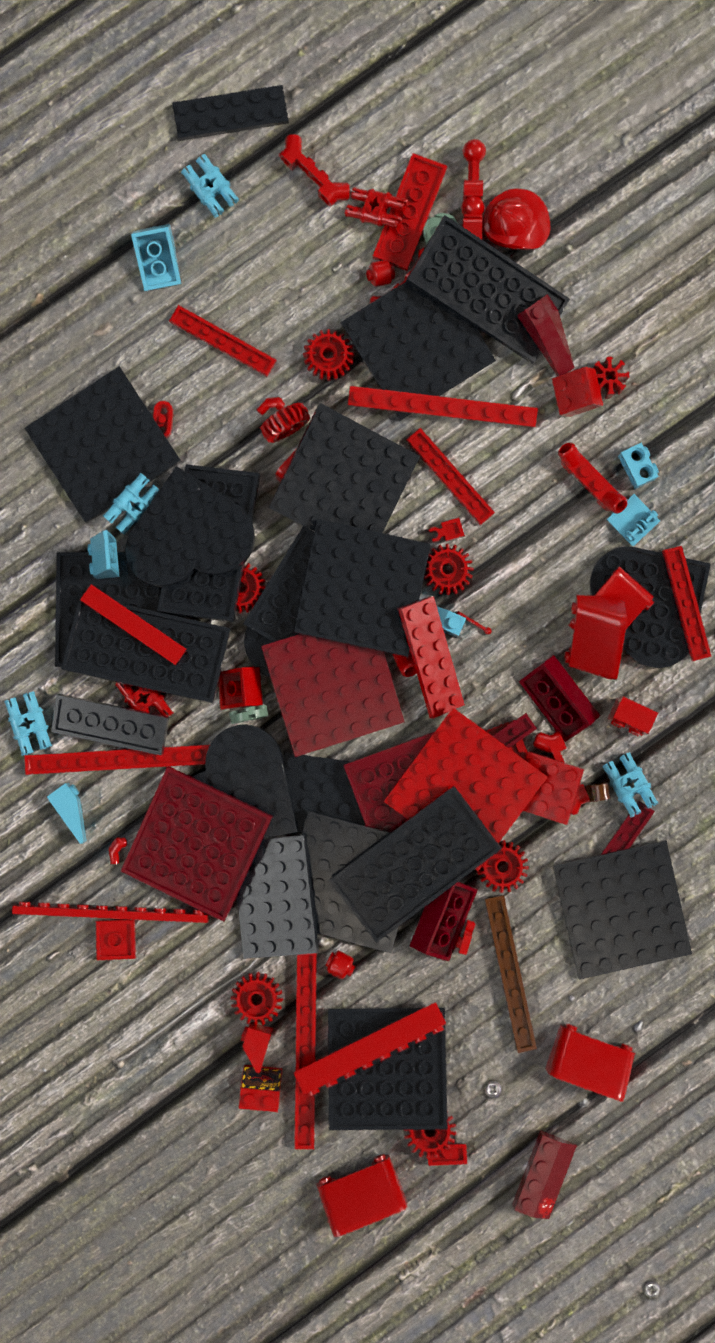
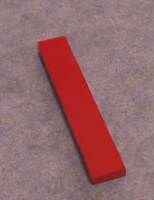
(222, 341)
(450, 476)
(686, 603)
(133, 624)

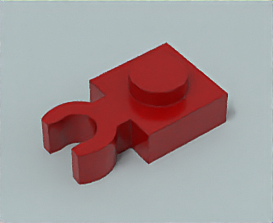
(450, 530)
(464, 941)

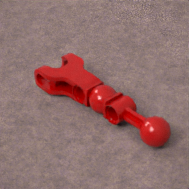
(472, 204)

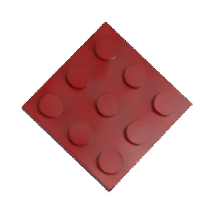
(559, 790)

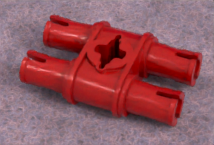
(376, 207)
(155, 699)

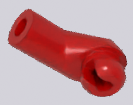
(272, 402)
(114, 849)

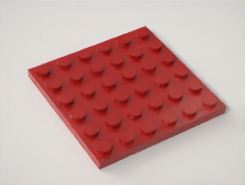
(479, 766)

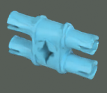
(205, 193)
(122, 503)
(17, 721)
(635, 776)

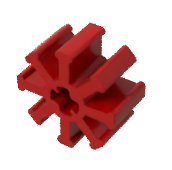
(615, 382)

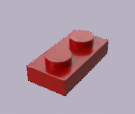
(455, 1156)

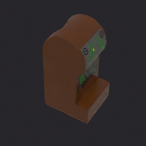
(598, 791)

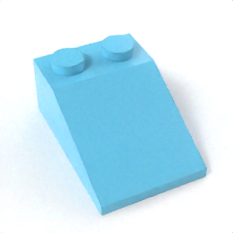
(156, 257)
(104, 555)

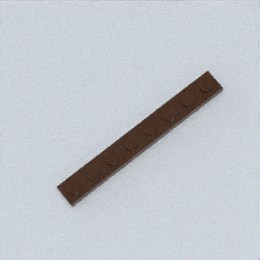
(510, 974)

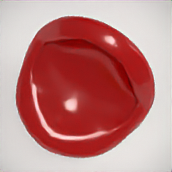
(517, 220)

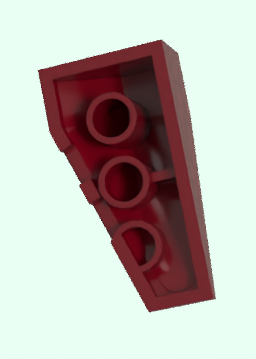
(547, 331)

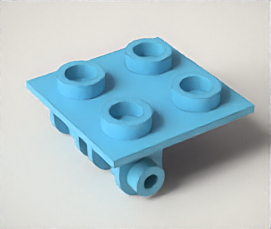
(634, 520)

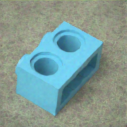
(633, 467)

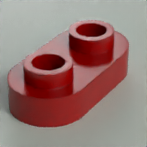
(164, 420)

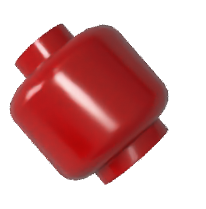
(380, 273)
(340, 964)

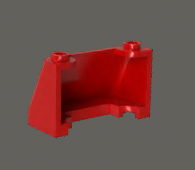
(634, 595)
(597, 635)
(590, 1063)
(362, 1196)

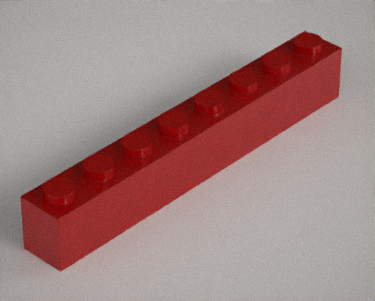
(369, 1049)

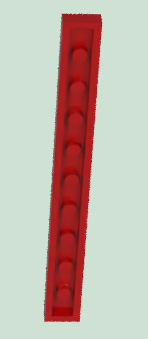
(442, 406)
(114, 760)
(102, 911)
(305, 1047)

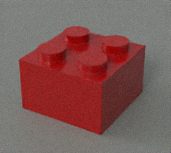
(577, 392)
(632, 716)

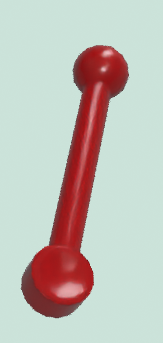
(487, 630)

